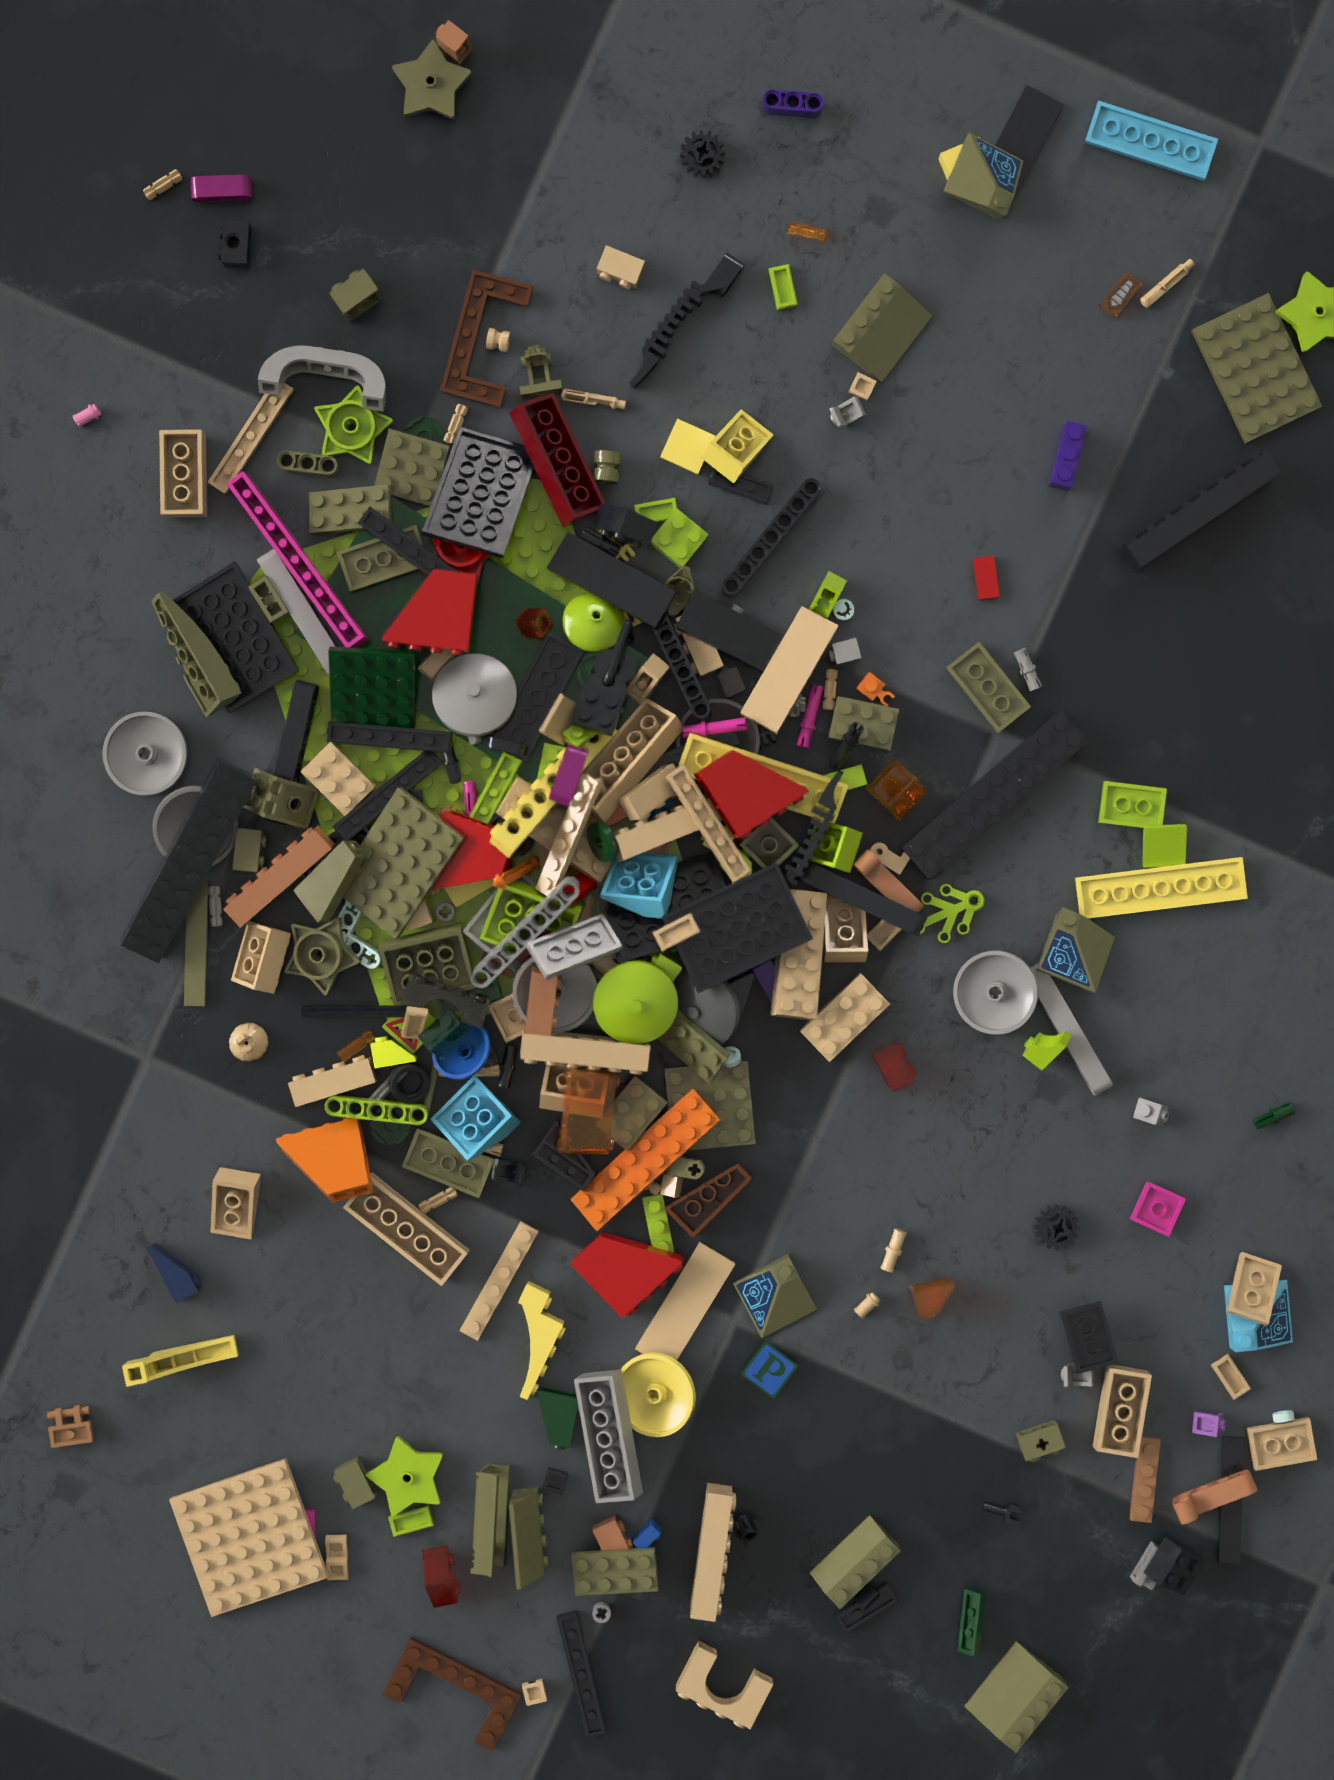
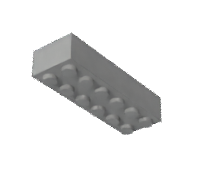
(608, 1436)

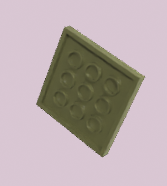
(726, 1095)

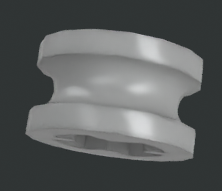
(441, 907)
(607, 1614)

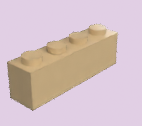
(333, 1081)

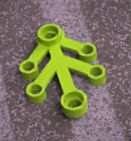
(950, 910)

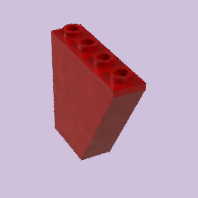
(437, 615)
(746, 792)
(475, 857)
(625, 1270)

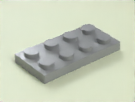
(574, 946)

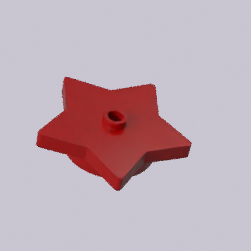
(461, 560)

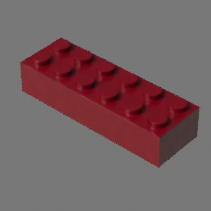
(557, 459)

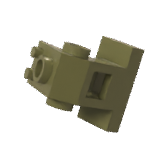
(535, 357)

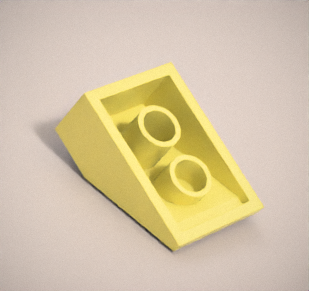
(736, 446)

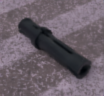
(849, 742)

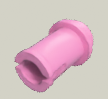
(87, 415)

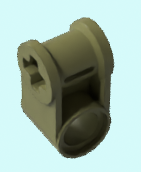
(682, 1166)

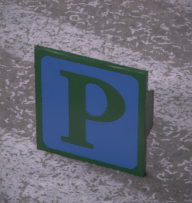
(769, 1369)

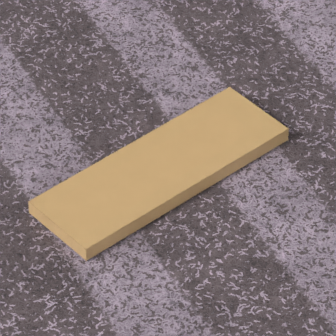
(789, 670)
(686, 1302)

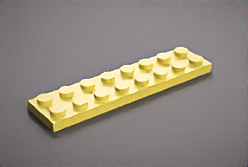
(702, 751)
(1161, 888)

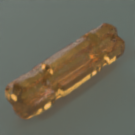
(808, 231)
(356, 1045)

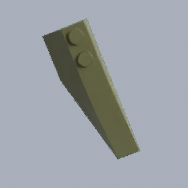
(204, 668)

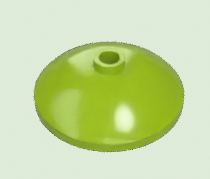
(588, 632)

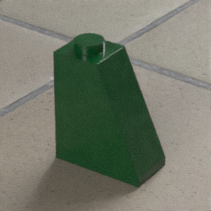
(559, 1415)

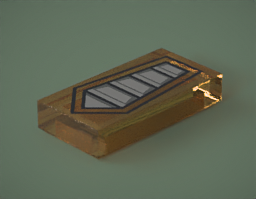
(1120, 294)

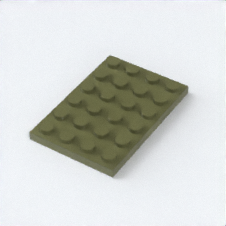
(1256, 368)
(402, 862)

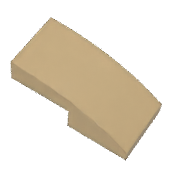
(337, 1557)

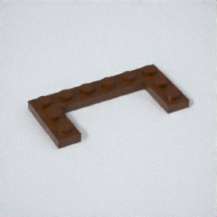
(479, 289)
(455, 1672)

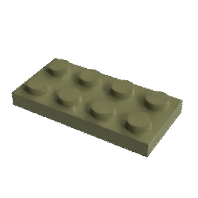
(342, 508)
(374, 562)
(988, 687)
(694, 1047)
(442, 1162)
(615, 1571)

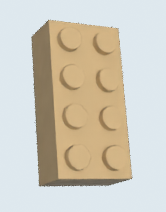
(183, 473)
(844, 1017)
(1122, 1410)

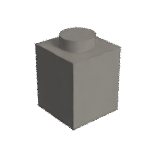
(844, 652)

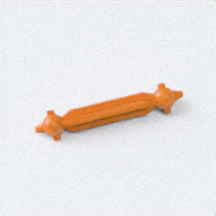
(516, 872)

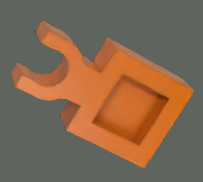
(872, 688)

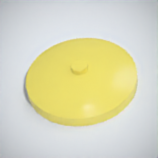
(658, 1394)

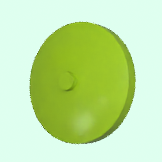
(635, 1002)

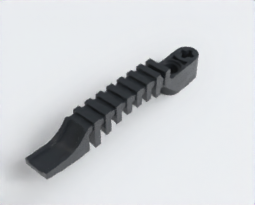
(718, 283)
(826, 800)

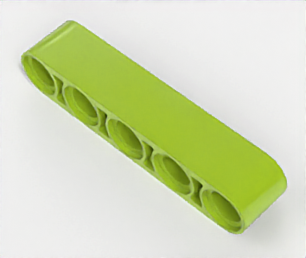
(367, 1114)

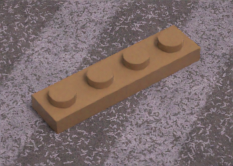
(1145, 1480)

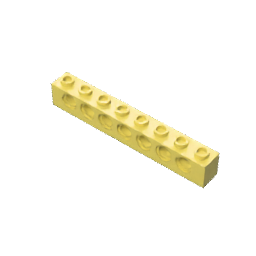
(508, 842)

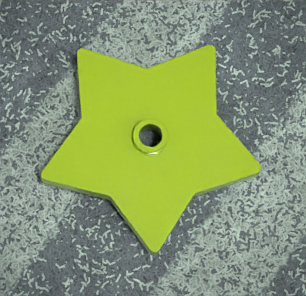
(1302, 312)
(338, 418)
(403, 1461)

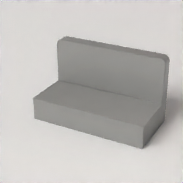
(1138, 1575)

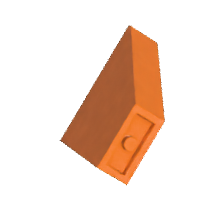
(332, 1158)

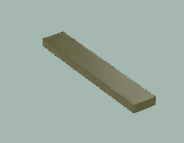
(196, 948)

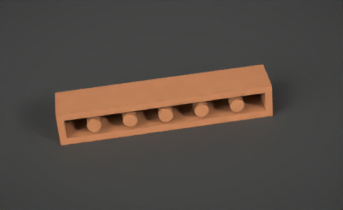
(279, 875)

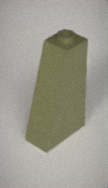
(329, 881)

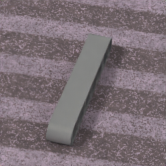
(297, 605)
(530, 923)
(1078, 1045)

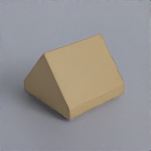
(671, 1186)

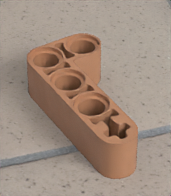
(884, 881)
(1212, 1495)

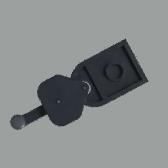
(606, 689)

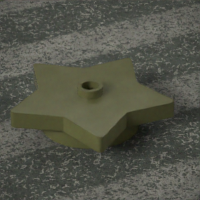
(431, 97)
(306, 954)

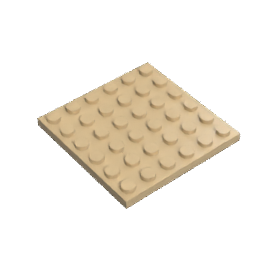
(248, 1537)

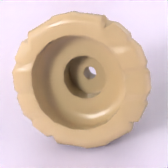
(256, 1039)

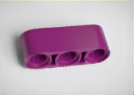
(221, 188)
(568, 775)

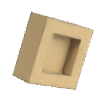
(862, 386)
(534, 1692)

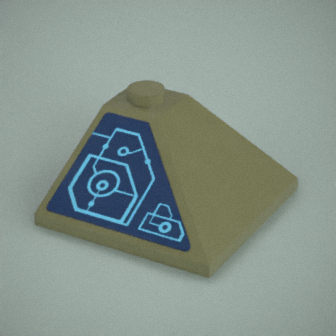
(984, 177)
(1076, 950)
(775, 1296)

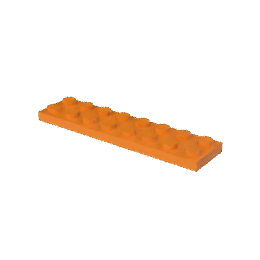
(646, 1159)

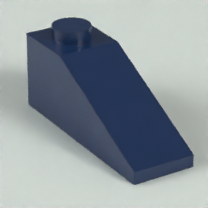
(176, 1275)

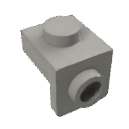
(847, 412)
(1151, 1112)
(1070, 1377)

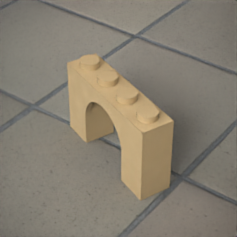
(741, 1708)

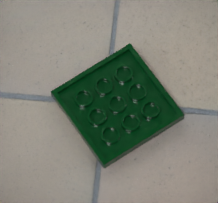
(372, 686)

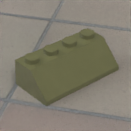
(855, 1561)

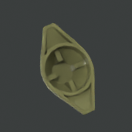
(683, 584)

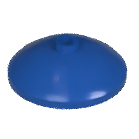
(455, 1064)

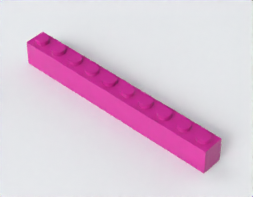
(297, 561)

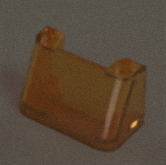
(587, 1111)

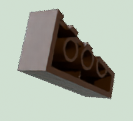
(704, 1203)

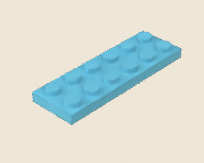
(1151, 140)

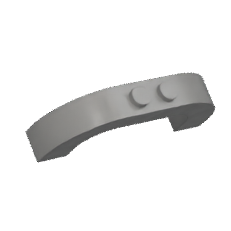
(324, 362)

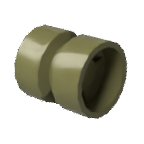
(607, 465)

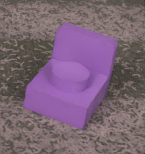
(1208, 1424)

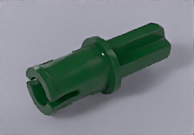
(1274, 1115)

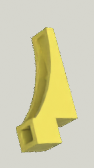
(543, 1333)
(178, 1359)

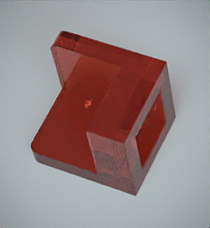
(534, 622)

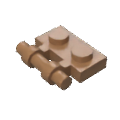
(70, 1433)

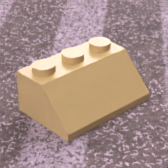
(261, 957)

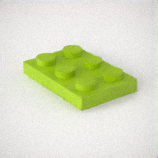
(1131, 805)

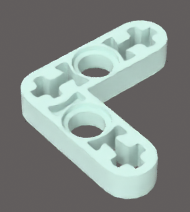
(350, 938)

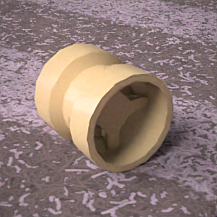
(498, 340)

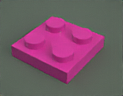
(1157, 1208)

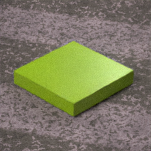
(1164, 845)

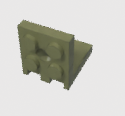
(273, 797)

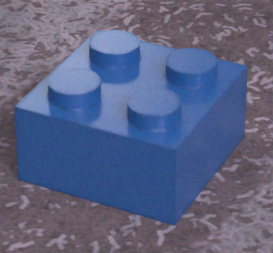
(647, 1534)

